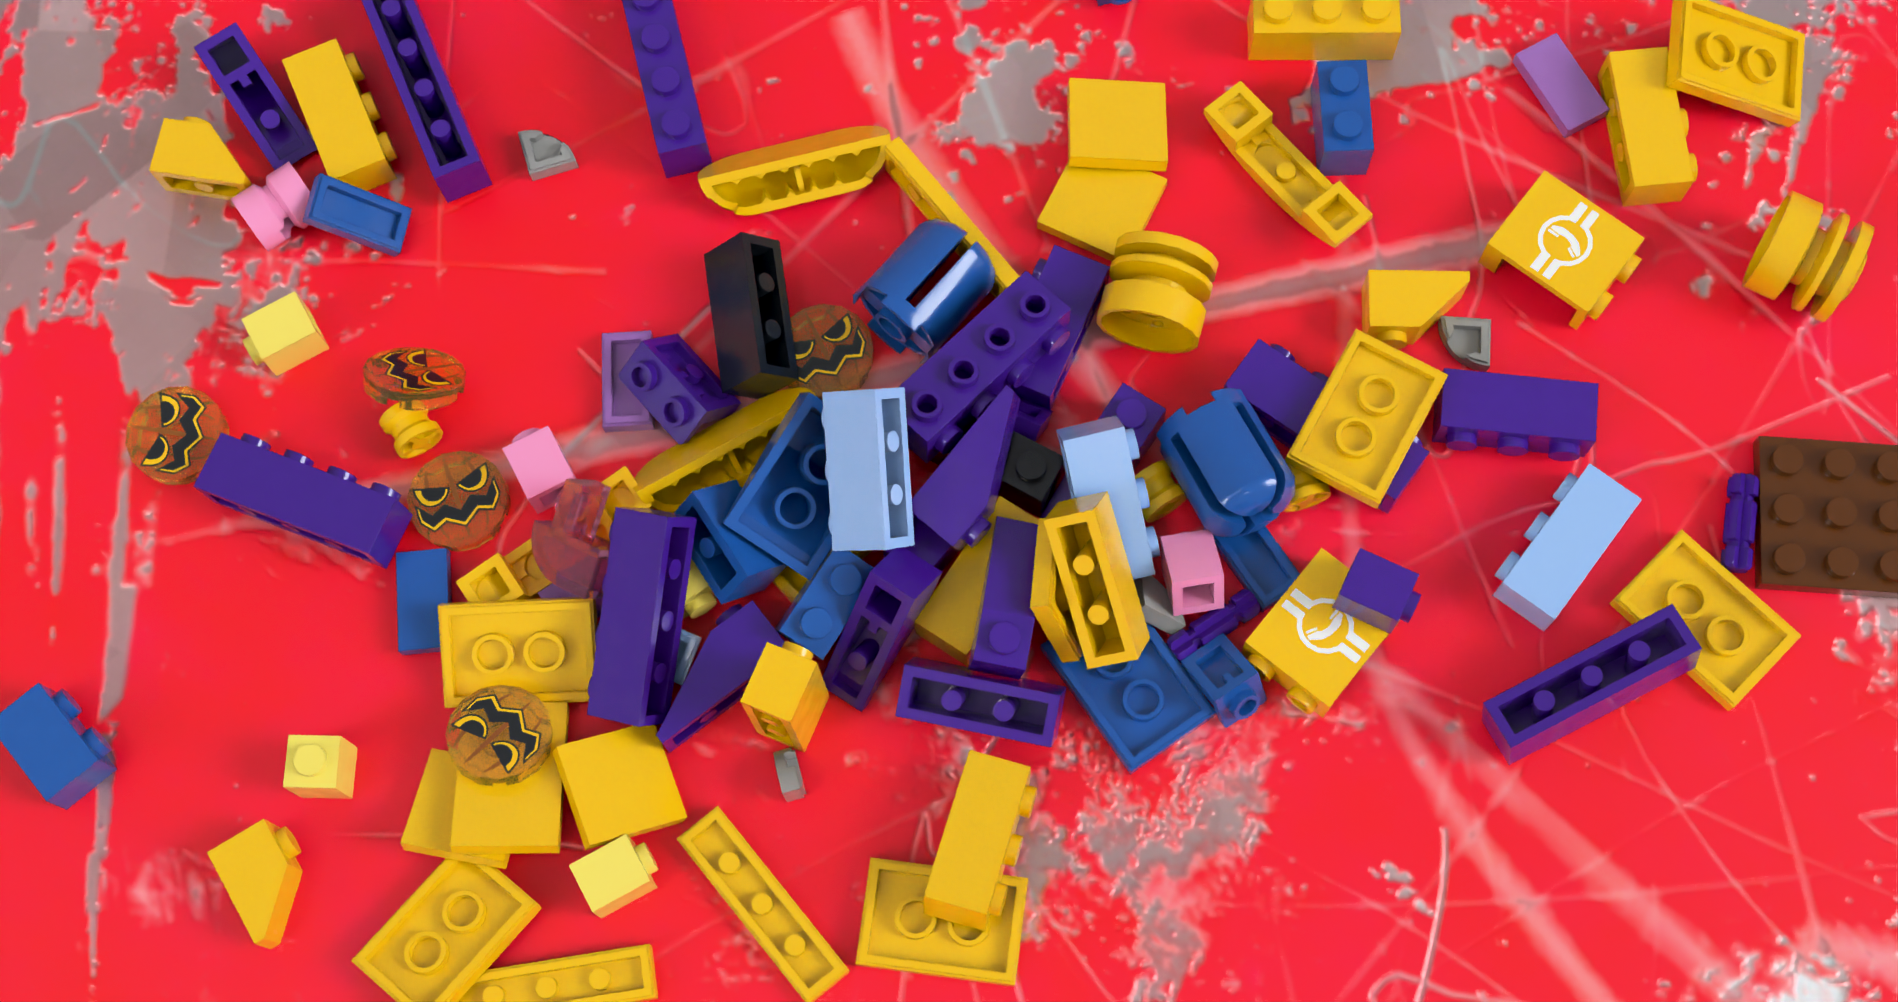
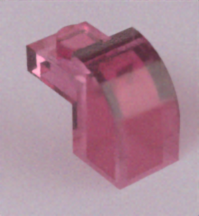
(568, 545)

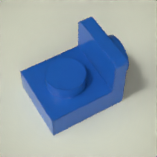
(1226, 680)

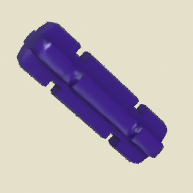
(1740, 522)
(1241, 608)

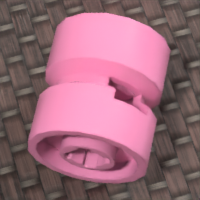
(274, 207)

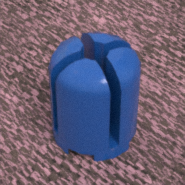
(905, 274)
(1227, 464)

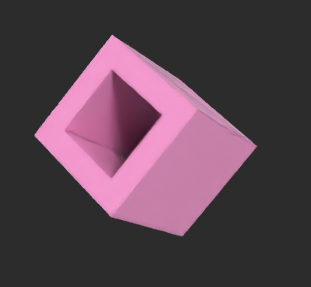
(539, 466)
(1192, 572)

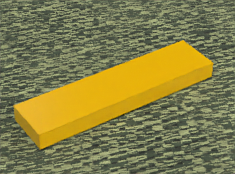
(937, 203)
(763, 905)
(591, 977)

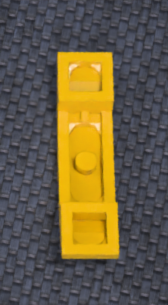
(1282, 169)
(518, 574)

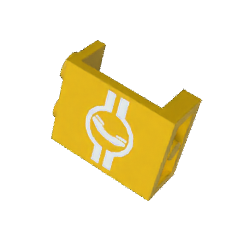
(1565, 246)
(1308, 642)

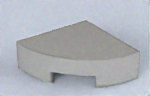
(545, 154)
(1467, 340)
(1156, 605)
(789, 774)

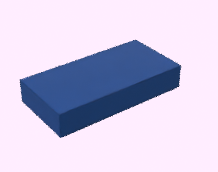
(357, 215)
(1258, 565)
(421, 587)

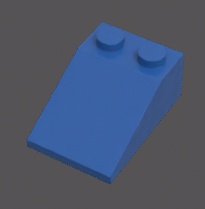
(787, 493)

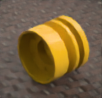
(1808, 256)
(1157, 292)

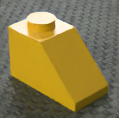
(196, 160)
(1407, 303)
(260, 878)

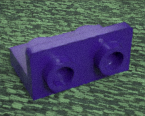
(676, 386)

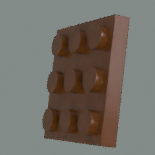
(1826, 516)

